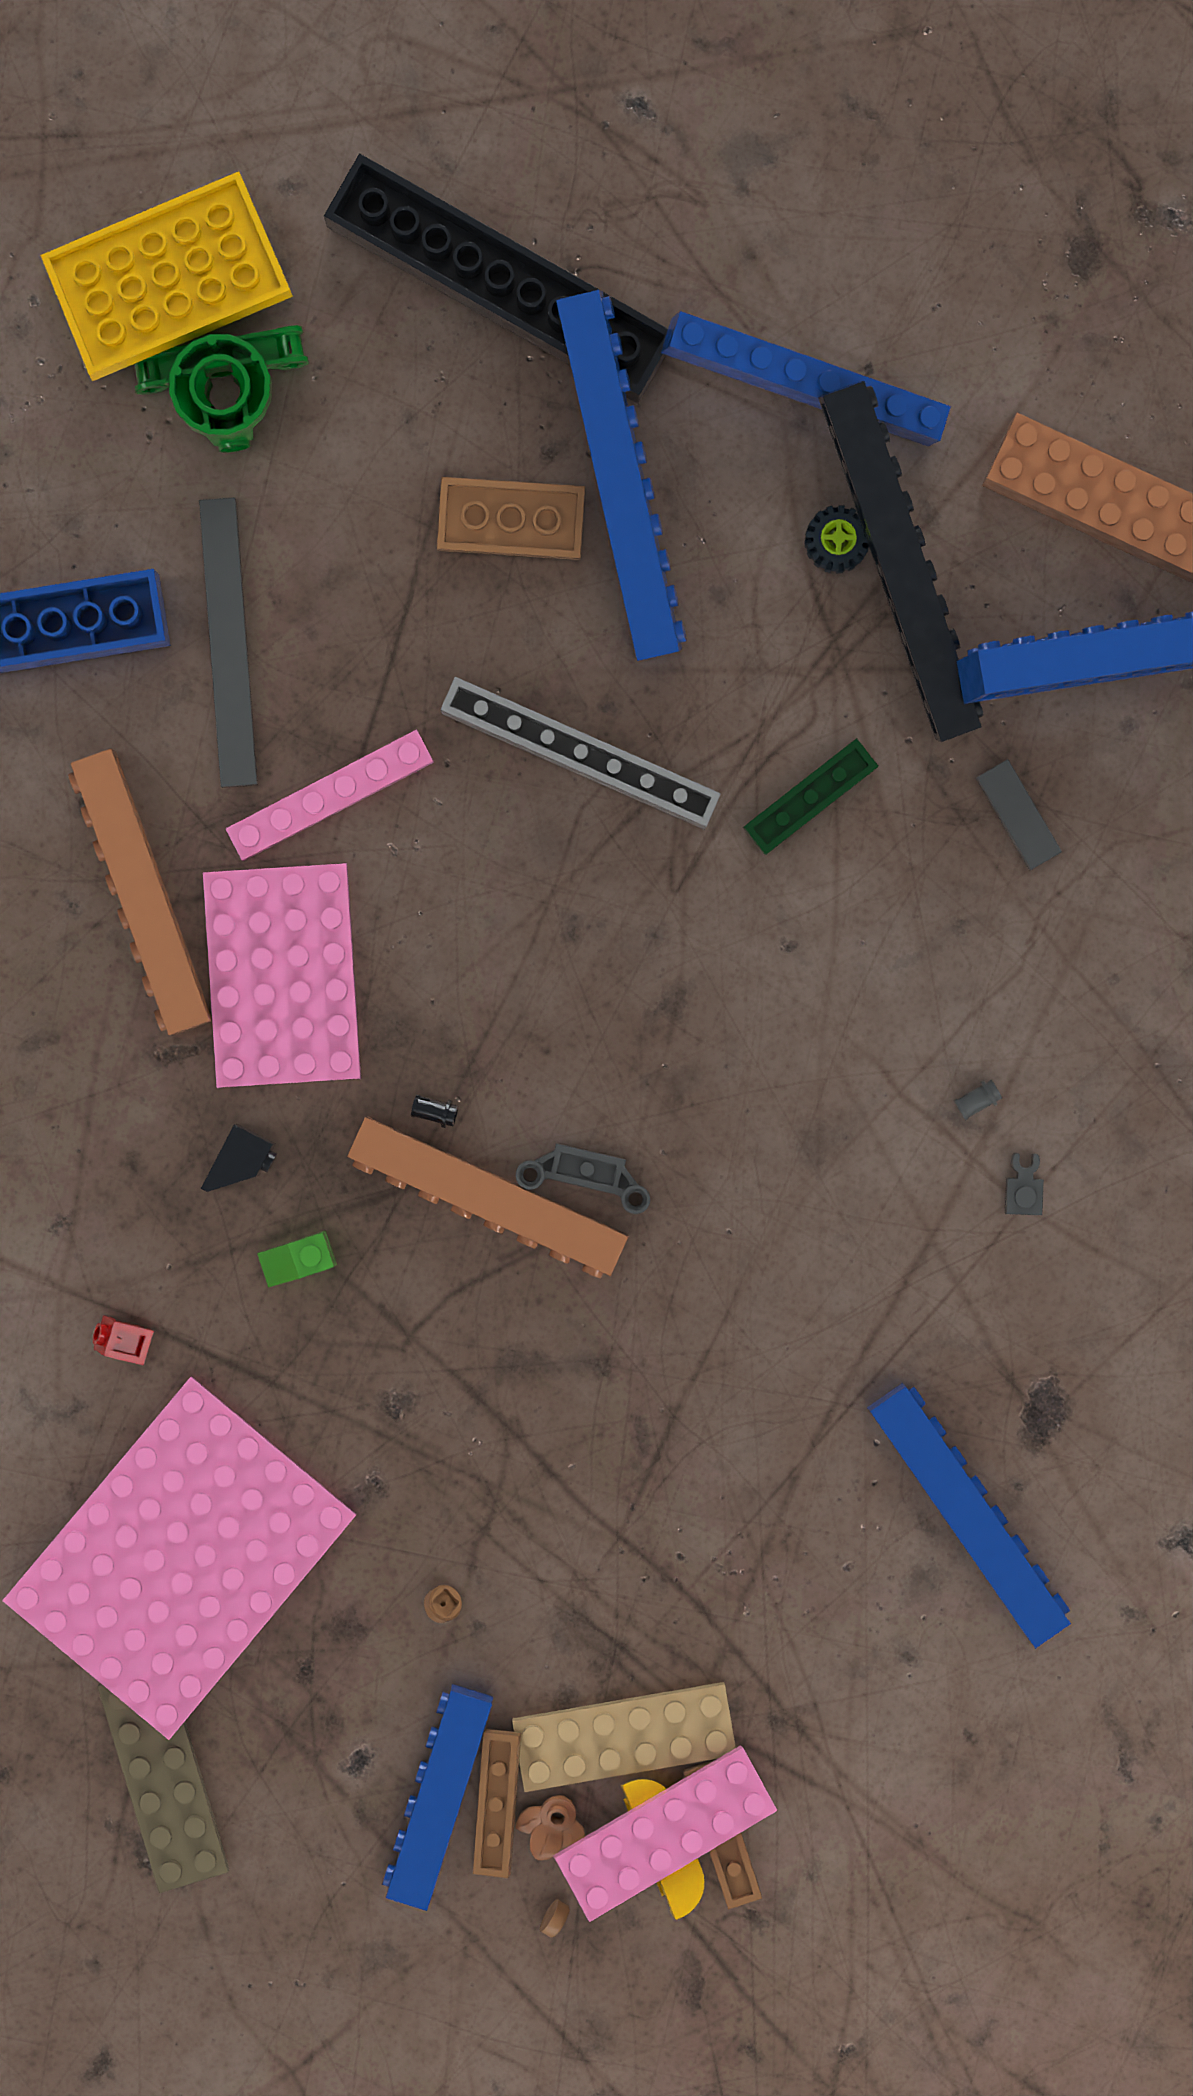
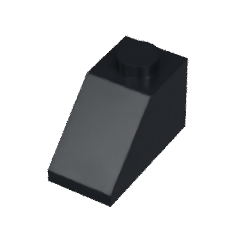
(240, 1158)

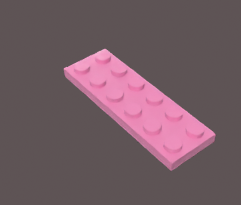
(665, 1833)

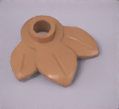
(549, 1832)

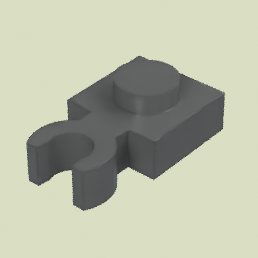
(1024, 1193)

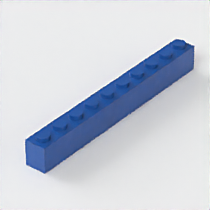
(620, 474)

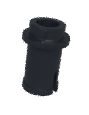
(435, 1110)

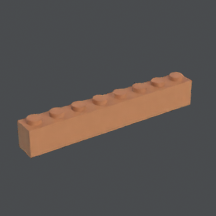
(141, 892)
(487, 1196)

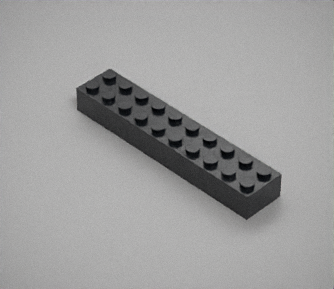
(479, 266)

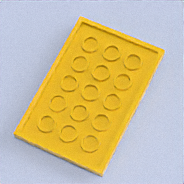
(166, 276)

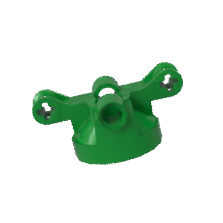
(245, 358)

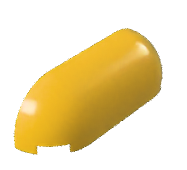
(684, 1886)

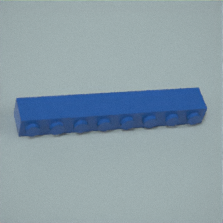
(797, 375)
(969, 1515)

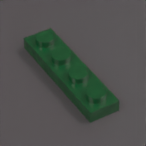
(810, 796)

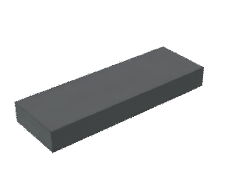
(1018, 814)

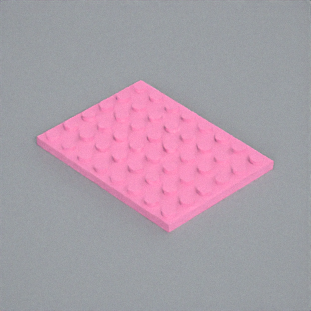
(179, 1557)

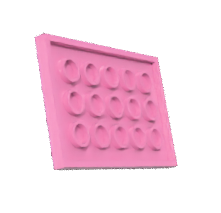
(281, 975)

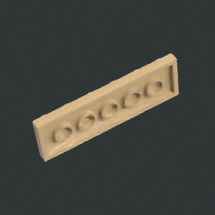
(624, 1736)

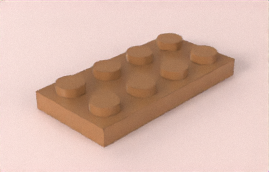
(510, 518)

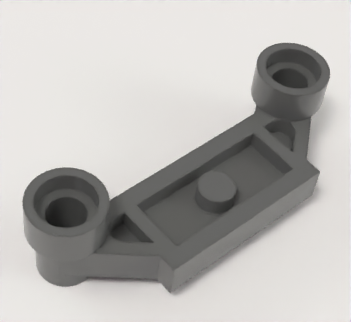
(585, 1170)

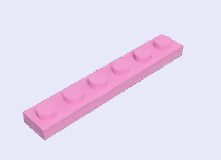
(329, 795)

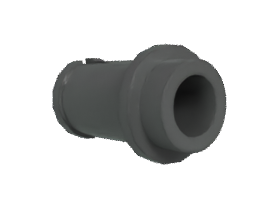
(978, 1099)

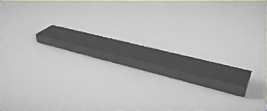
(228, 642)

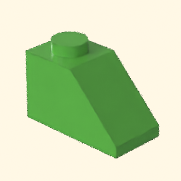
(297, 1259)

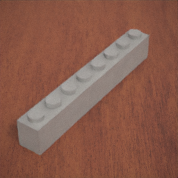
(580, 753)

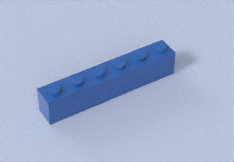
(439, 1796)

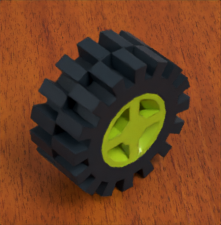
(837, 526)

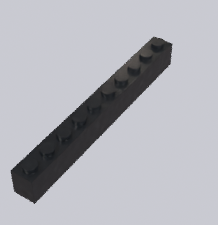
(899, 557)

